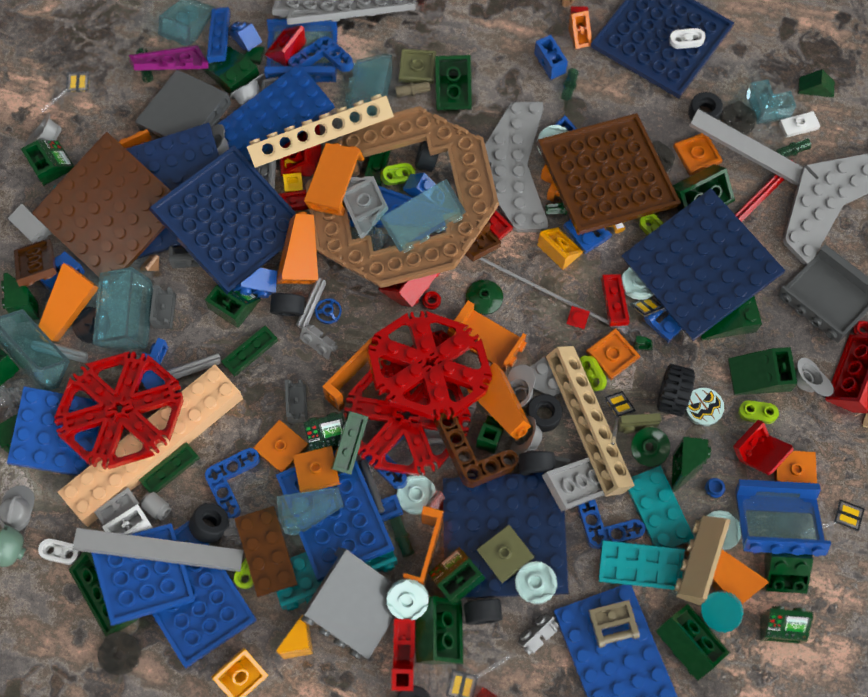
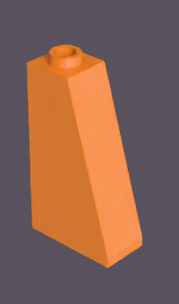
(299, 254)
(66, 301)
(503, 404)
(736, 577)

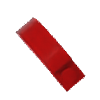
(403, 655)

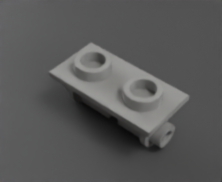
(311, 336)
(545, 627)

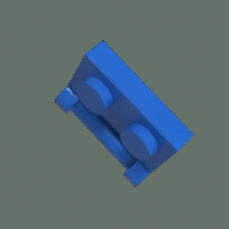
(587, 241)
(666, 329)

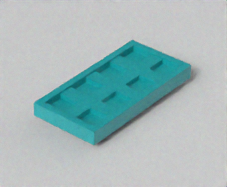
(659, 509)
(640, 564)

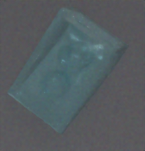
(184, 21)
(304, 510)

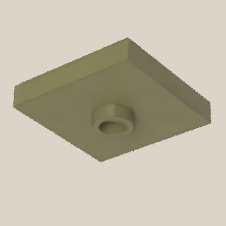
(417, 66)
(505, 553)

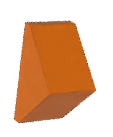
(580, 29)

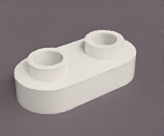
(686, 38)
(60, 551)

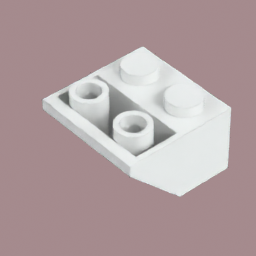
(129, 522)

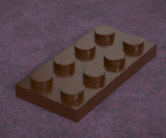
(34, 263)
(266, 551)

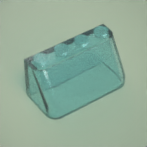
(370, 78)
(423, 216)
(123, 309)
(32, 350)

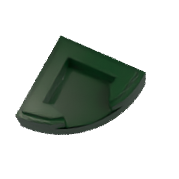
(256, 54)
(642, 343)

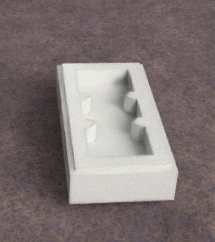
(799, 124)

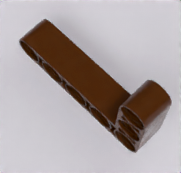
(472, 466)

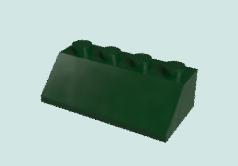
(86, 578)

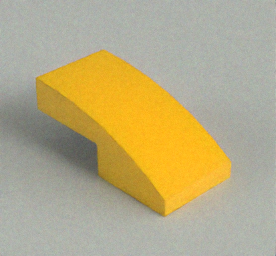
(292, 181)

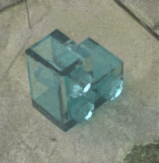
(768, 105)

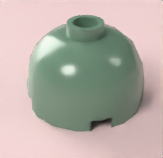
(10, 546)

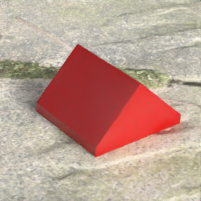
(287, 44)

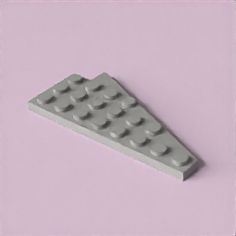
(320, 10)

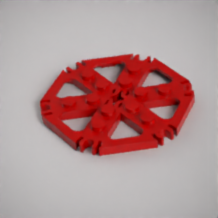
(433, 377)
(106, 412)
(395, 429)

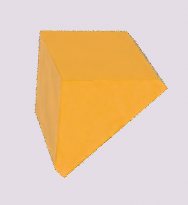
(559, 247)
(296, 642)
(239, 675)

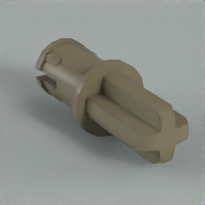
(412, 89)

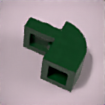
(489, 435)

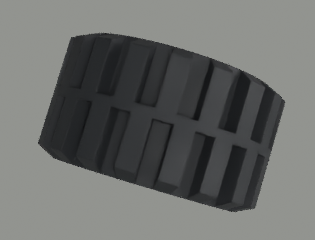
(676, 390)

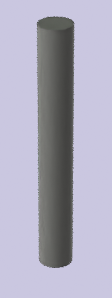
(371, 485)

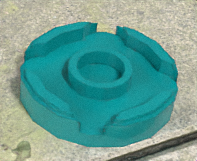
(722, 611)

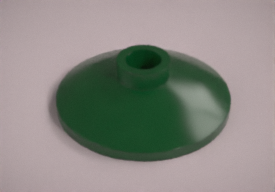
(487, 304)
(660, 446)

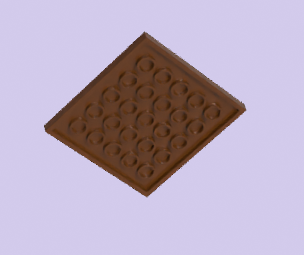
(608, 173)
(105, 207)

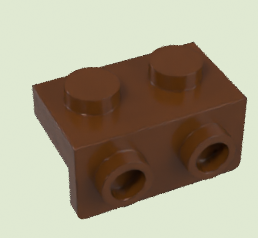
(483, 244)

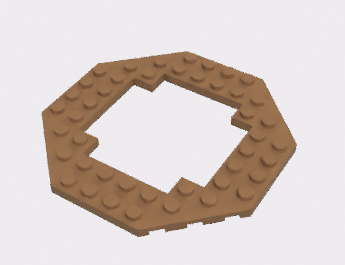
(441, 251)

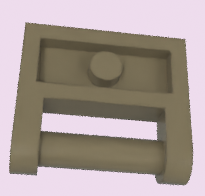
(613, 616)

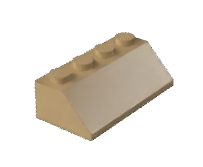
(702, 559)

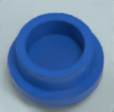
(715, 487)

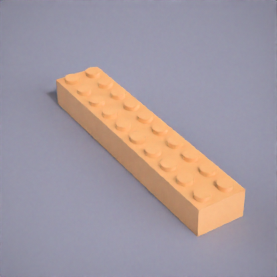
(203, 405)

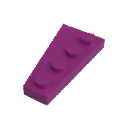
(176, 58)

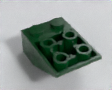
(763, 372)

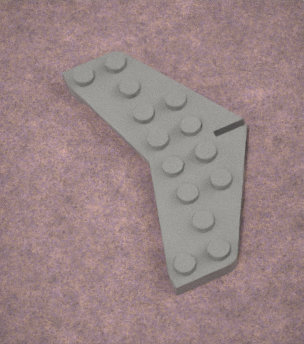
(508, 158)
(818, 200)

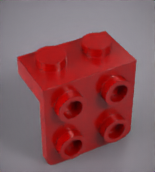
(761, 450)

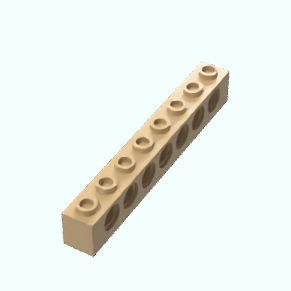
(383, 112)
(589, 421)

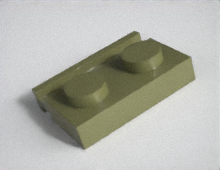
(632, 423)

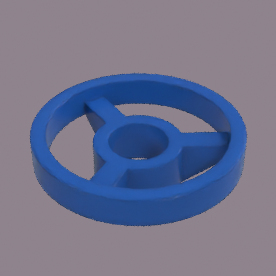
(330, 305)

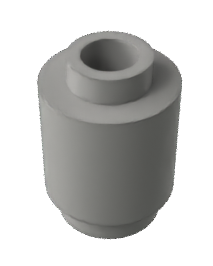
(155, 506)

